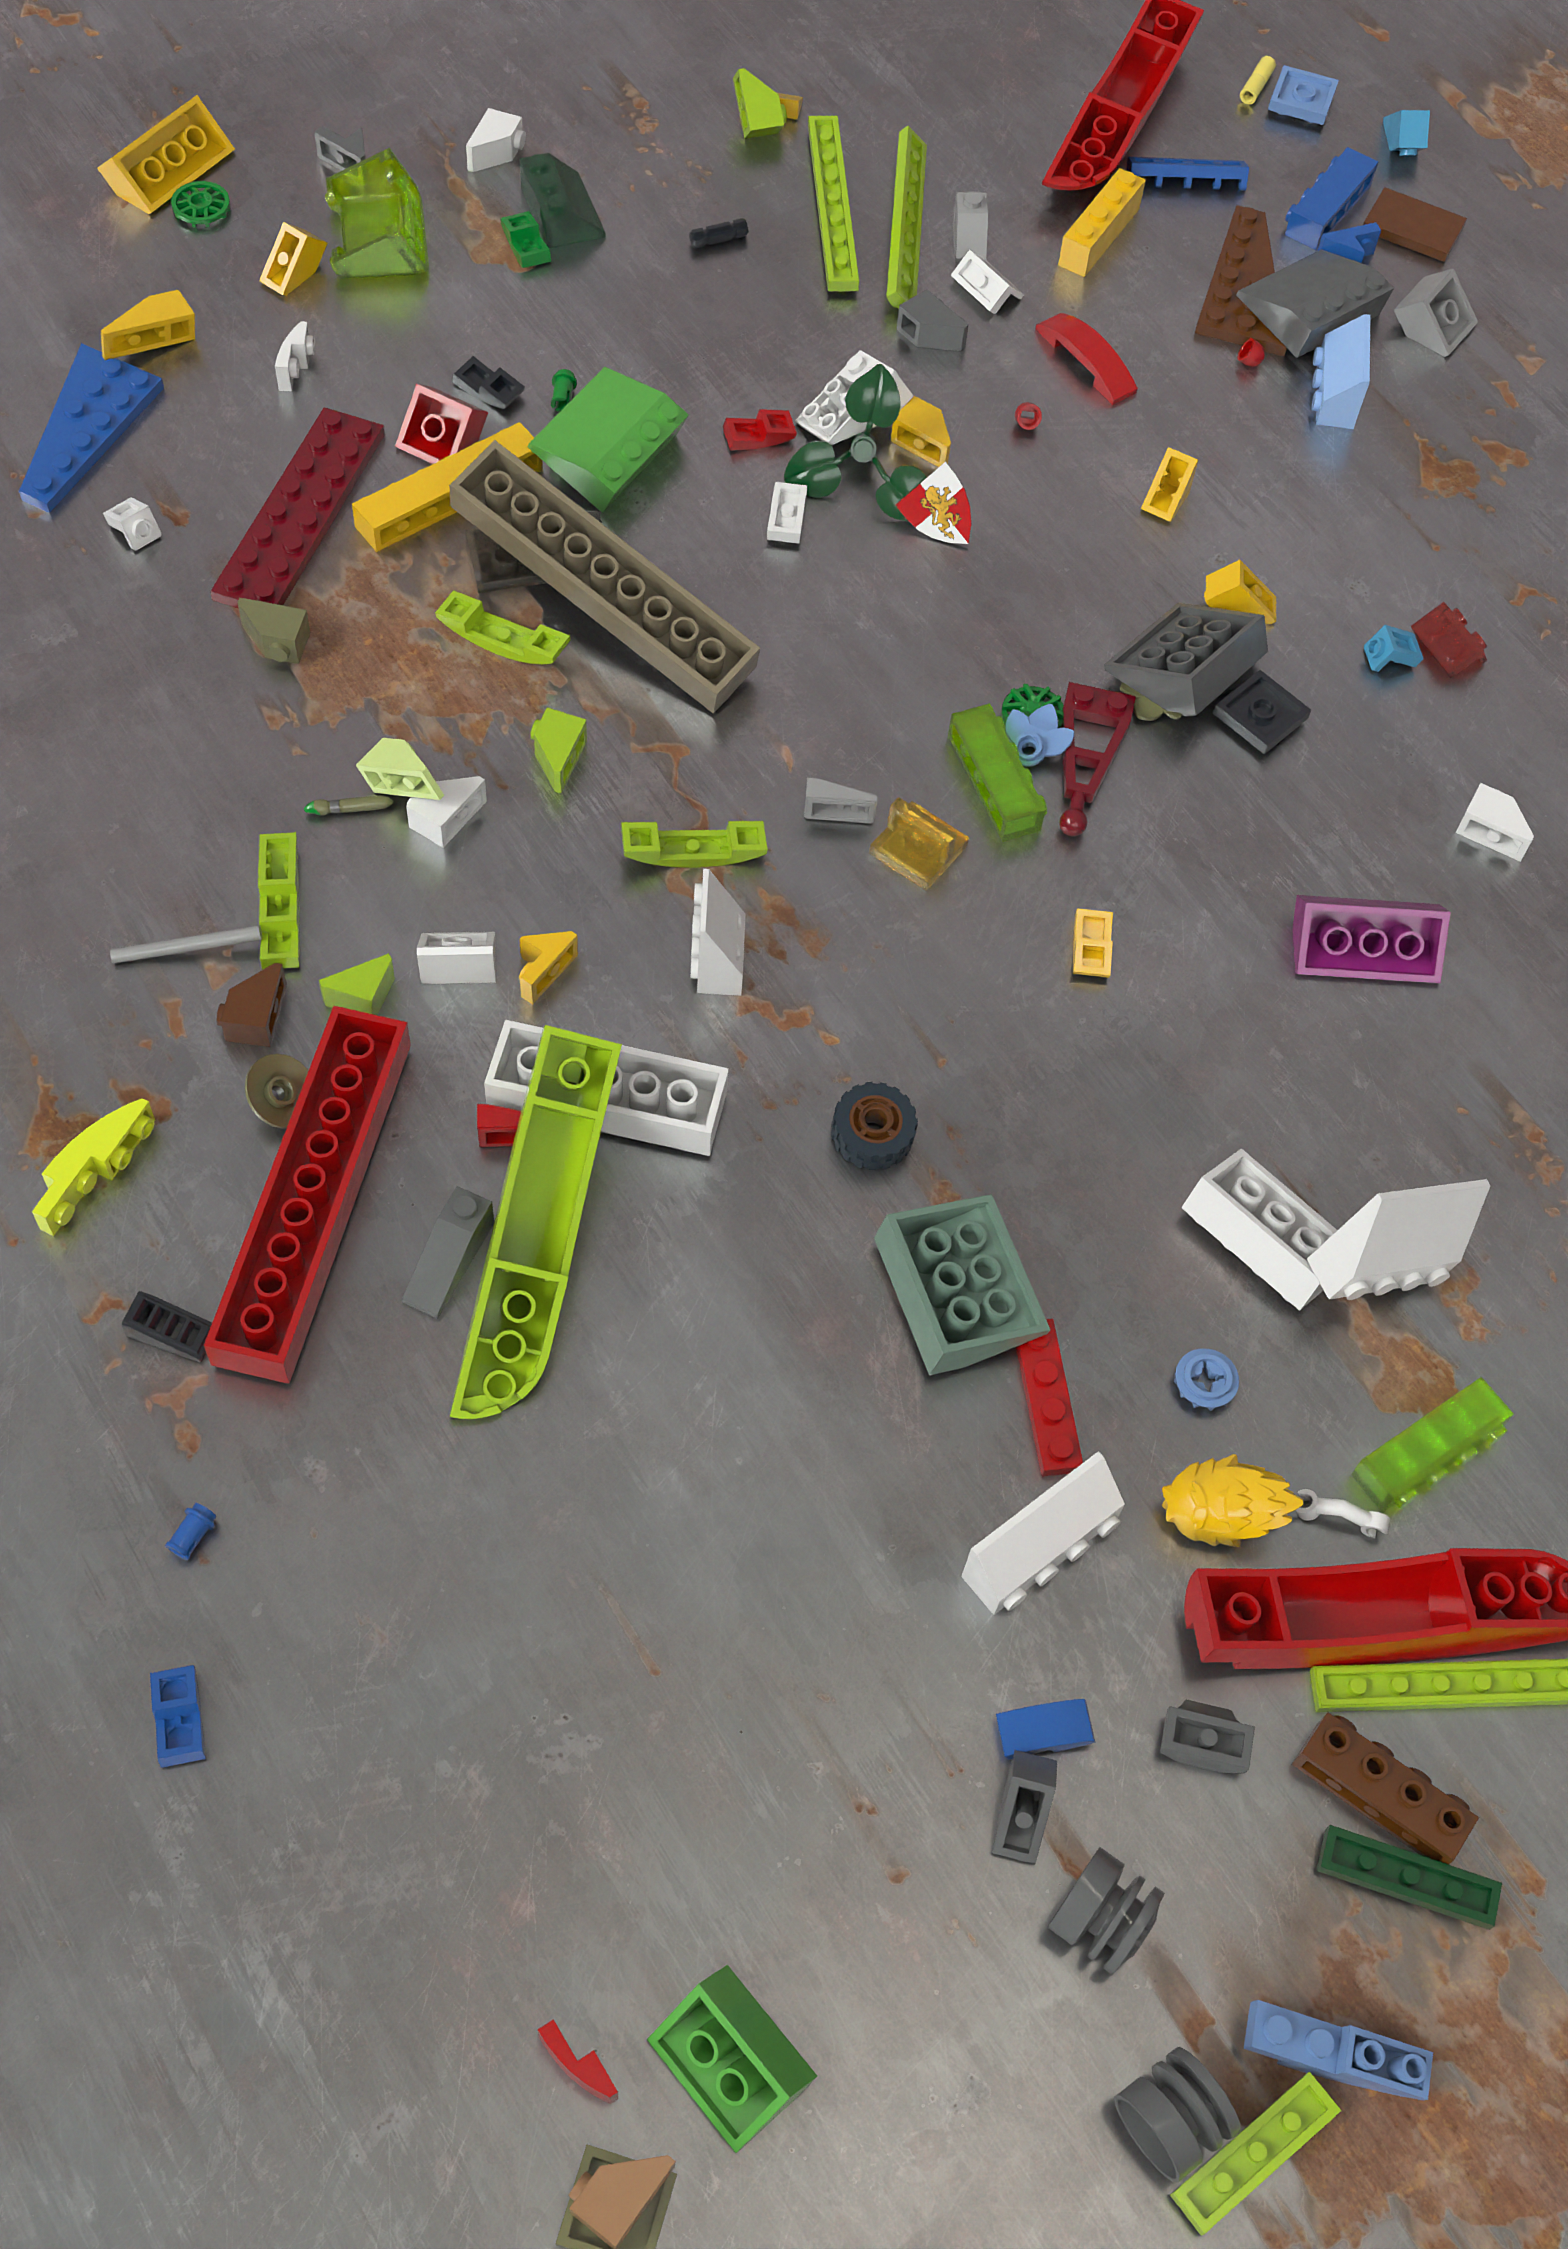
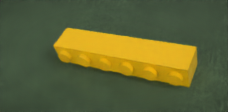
(425, 495)

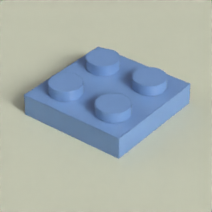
(1303, 95)

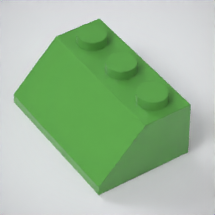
(731, 2057)

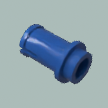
(191, 1531)

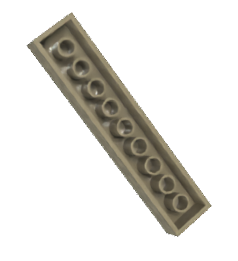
(604, 576)

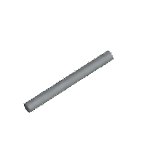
(186, 944)

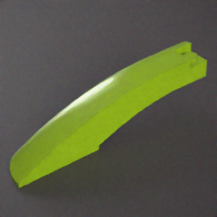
(536, 1223)

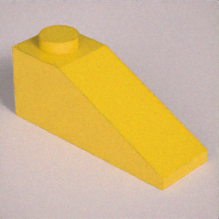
(149, 325)

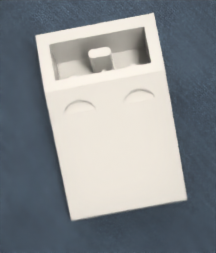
(828, 414)
(717, 939)

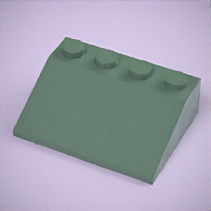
(959, 1282)

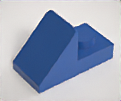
(1352, 242)

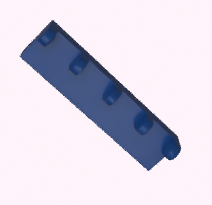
(1189, 169)

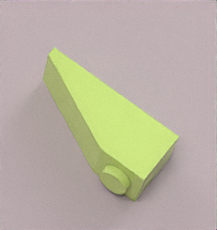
(397, 770)

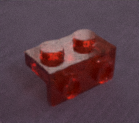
(1448, 639)

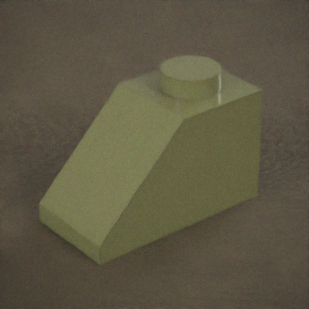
(275, 629)

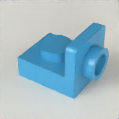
(1392, 645)

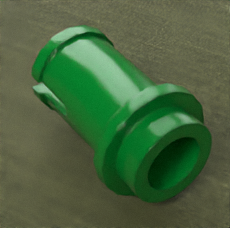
(564, 384)

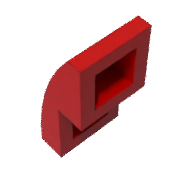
(767, 430)
(586, 2071)

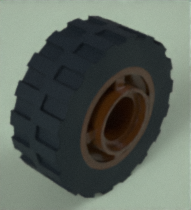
(878, 1105)

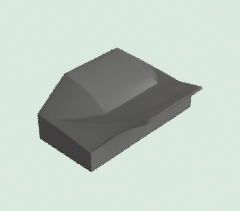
(1207, 1738)

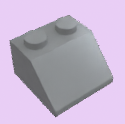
(1437, 312)

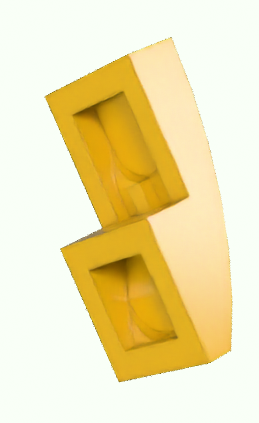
(1092, 943)

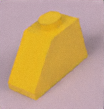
(292, 259)
(922, 431)
(1240, 590)

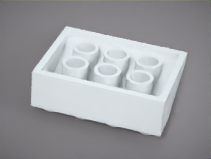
(1400, 1240)

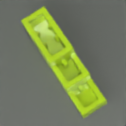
(279, 900)

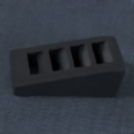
(145, 1304)

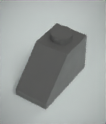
(1025, 1806)

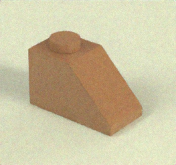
(618, 2195)

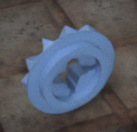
(1217, 1367)

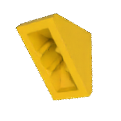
(1170, 484)

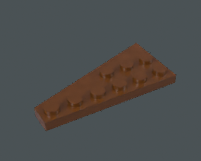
(1242, 261)

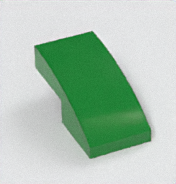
(525, 239)

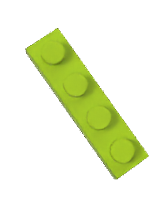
(1255, 2153)

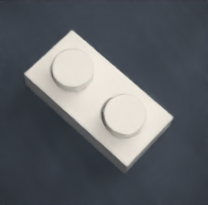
(787, 512)

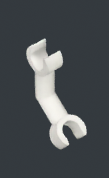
(1368, 1520)

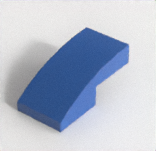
(177, 1716)
(1046, 1727)

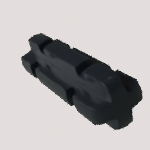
(718, 233)

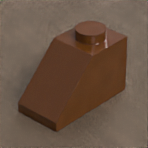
(253, 1007)

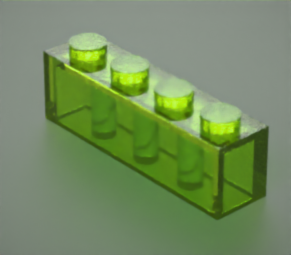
(997, 772)
(1432, 1445)

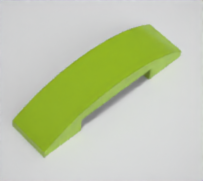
(498, 635)
(694, 847)

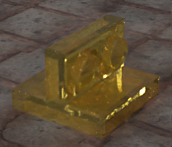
(917, 843)

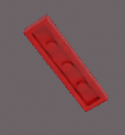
(1049, 1404)

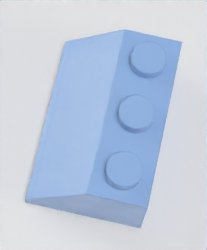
(1342, 374)

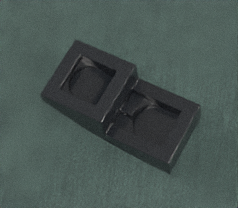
(491, 387)

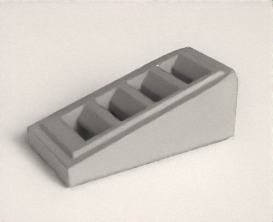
(837, 802)

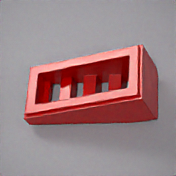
(496, 1125)

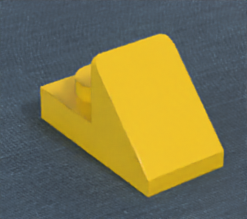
(546, 958)

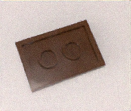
(1416, 224)

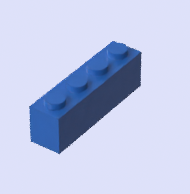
(1330, 197)

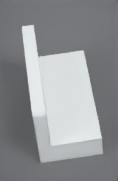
(984, 282)

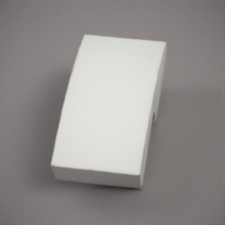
(294, 355)

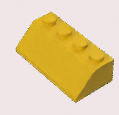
(167, 157)

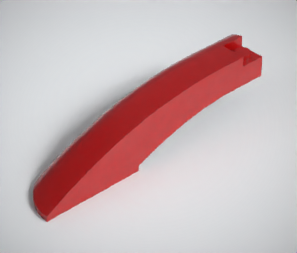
(1124, 95)
(1379, 1609)

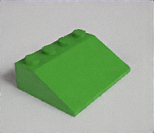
(608, 435)

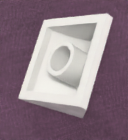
(457, 957)

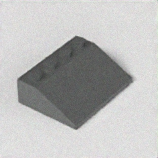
(1315, 298)
(1190, 656)

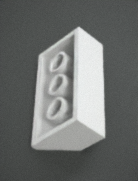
(1261, 1224)
(1044, 1535)

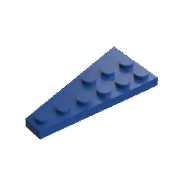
(89, 416)

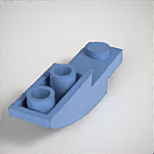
(1338, 2052)

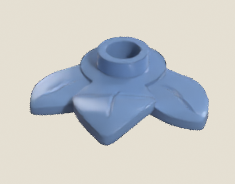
(1040, 732)

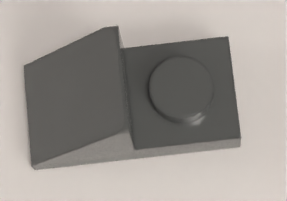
(338, 150)

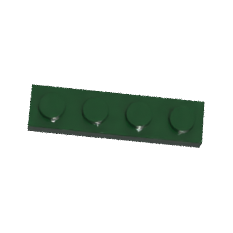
(1409, 1877)

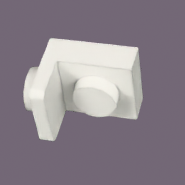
(134, 521)

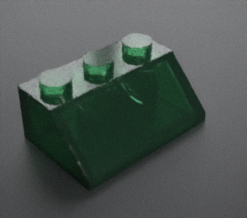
(558, 201)

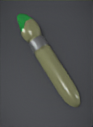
(347, 805)

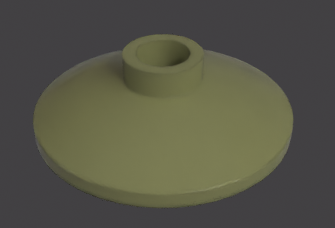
(279, 1074)

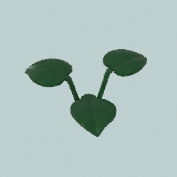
(872, 400)

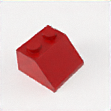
(439, 424)

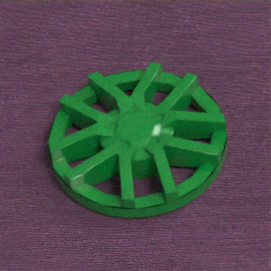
(200, 203)
(1032, 703)

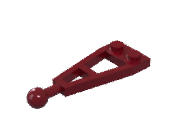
(1098, 707)

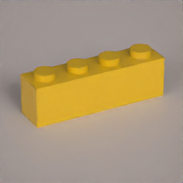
(1101, 222)

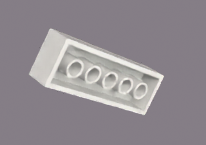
(650, 1098)

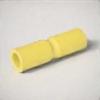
(1257, 80)

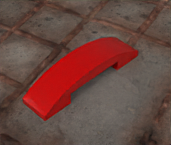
(1094, 352)

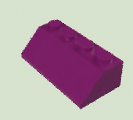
(1369, 938)

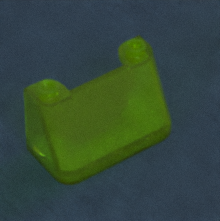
(378, 219)

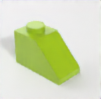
(758, 106)
(558, 745)

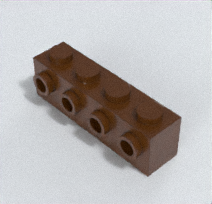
(1385, 1789)

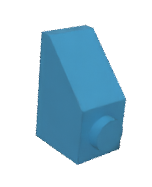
(1407, 131)

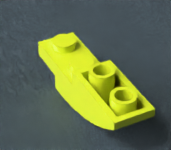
(97, 1150)

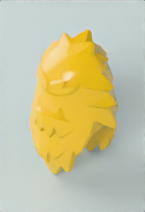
(1228, 1501)

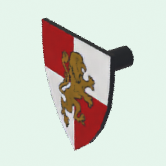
(939, 507)

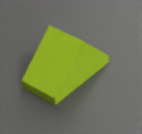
(361, 986)

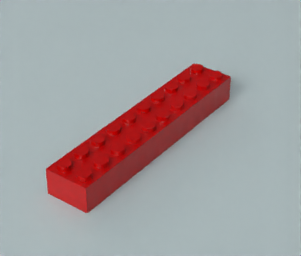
(308, 1196)

